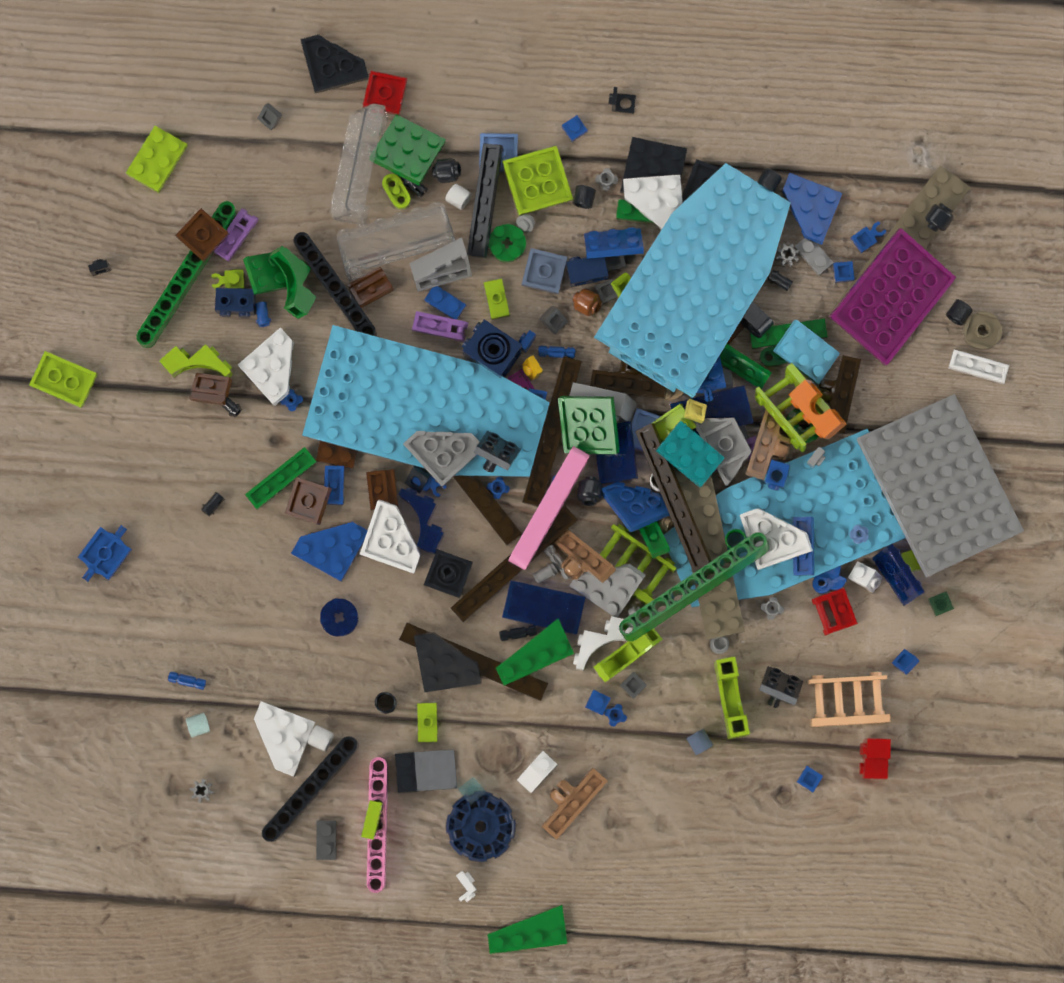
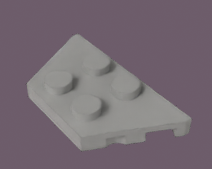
(729, 441)

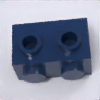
(586, 270)
(235, 302)

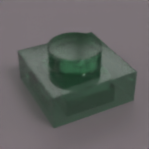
(940, 603)

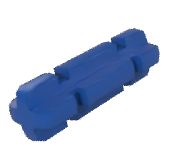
(556, 352)
(187, 680)

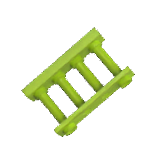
(792, 376)
(644, 595)

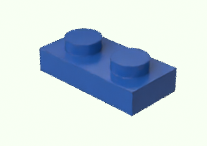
(445, 302)
(335, 479)

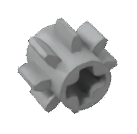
(791, 258)
(196, 789)

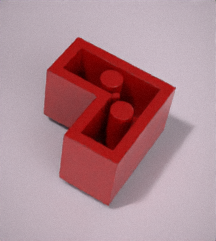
(875, 758)

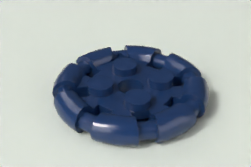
(484, 838)

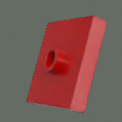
(385, 91)

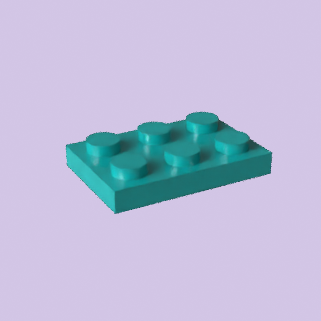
(690, 454)

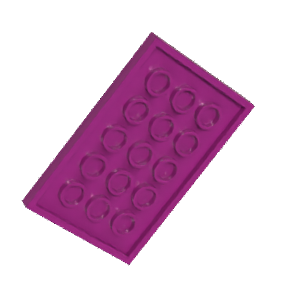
(892, 296)

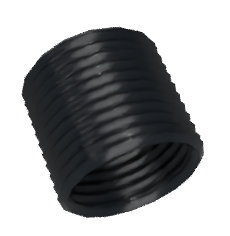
(769, 179)
(584, 197)
(959, 312)
(376, 702)

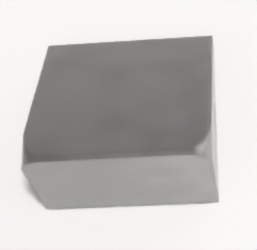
(553, 319)

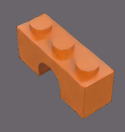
(805, 398)

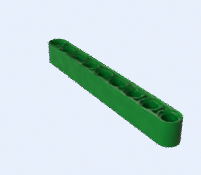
(179, 281)
(704, 586)

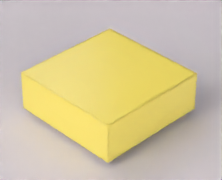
(695, 411)

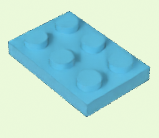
(806, 351)

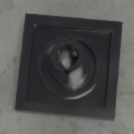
(496, 451)
(448, 573)
(780, 686)

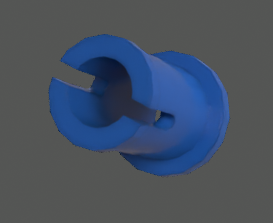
(262, 314)

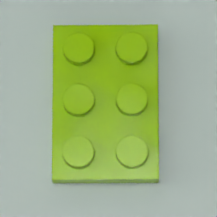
(156, 159)
(63, 379)

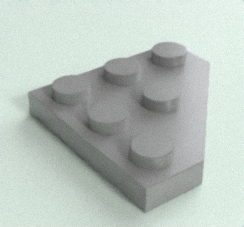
(442, 452)
(614, 592)

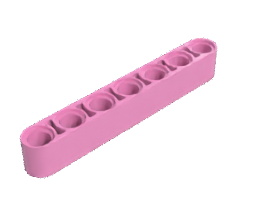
(549, 508)
(382, 833)

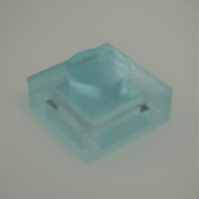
(470, 788)

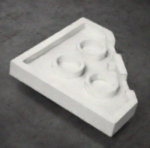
(654, 196)
(271, 366)
(783, 538)
(390, 539)
(283, 736)

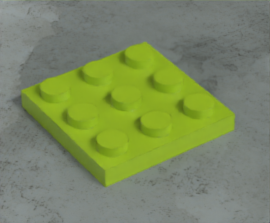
(537, 180)

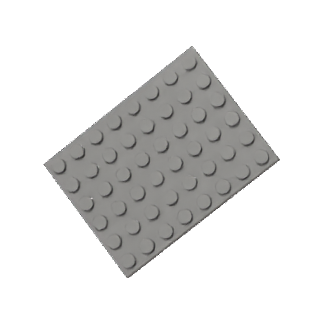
(940, 485)

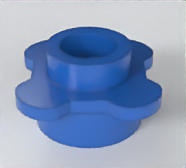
(296, 400)
(503, 488)
(616, 710)

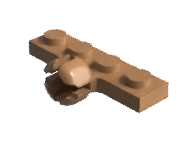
(768, 445)
(582, 558)
(572, 801)

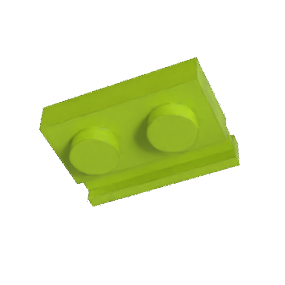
(670, 419)

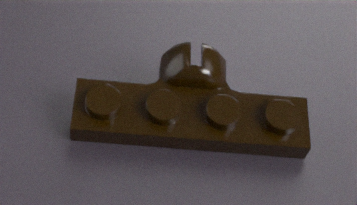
(628, 381)
(842, 389)

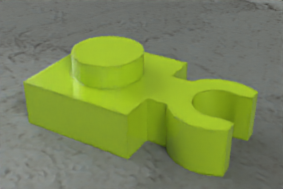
(232, 279)

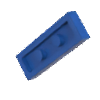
(804, 564)

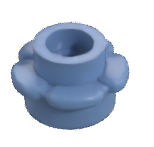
(854, 534)

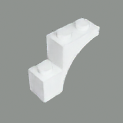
(592, 641)

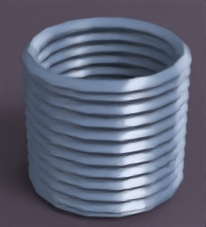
(699, 741)

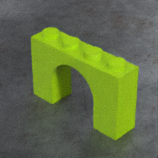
(727, 681)

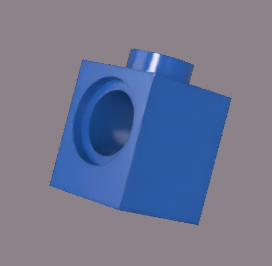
(780, 467)

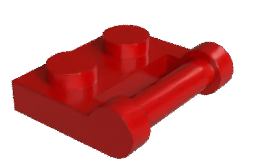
(840, 609)

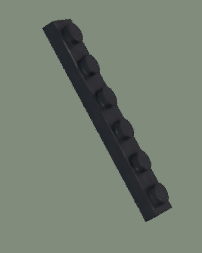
(484, 200)

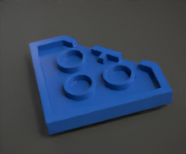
(811, 206)
(636, 505)
(331, 548)

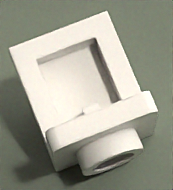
(865, 577)
(466, 880)

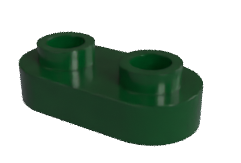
(776, 361)

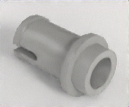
(545, 573)

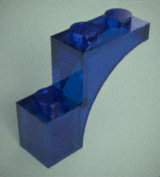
(432, 535)

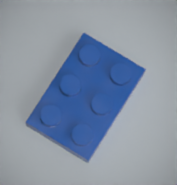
(613, 243)

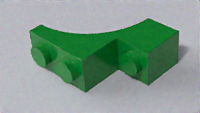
(295, 271)

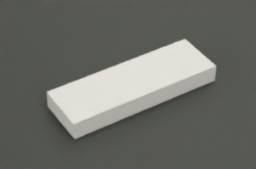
(978, 366)

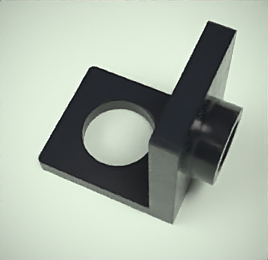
(615, 99)
(422, 474)

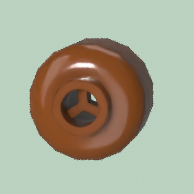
(587, 302)

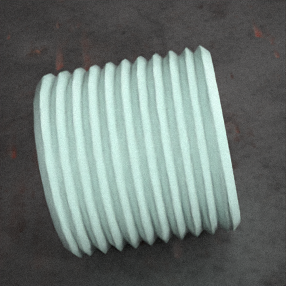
(197, 725)

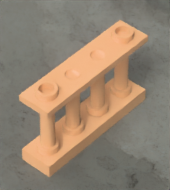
(840, 717)

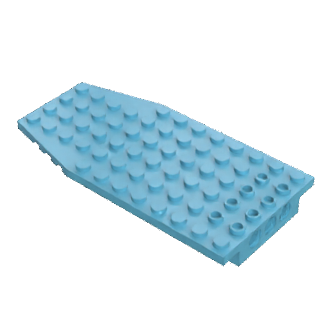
(697, 281)
(384, 391)
(837, 496)

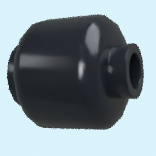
(447, 170)
(939, 217)
(589, 491)

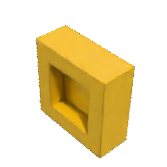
(532, 368)

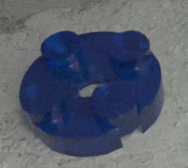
(341, 628)

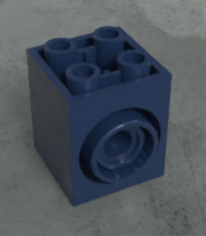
(489, 338)

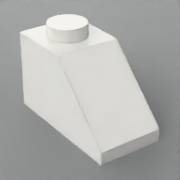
(537, 772)

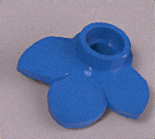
(832, 580)

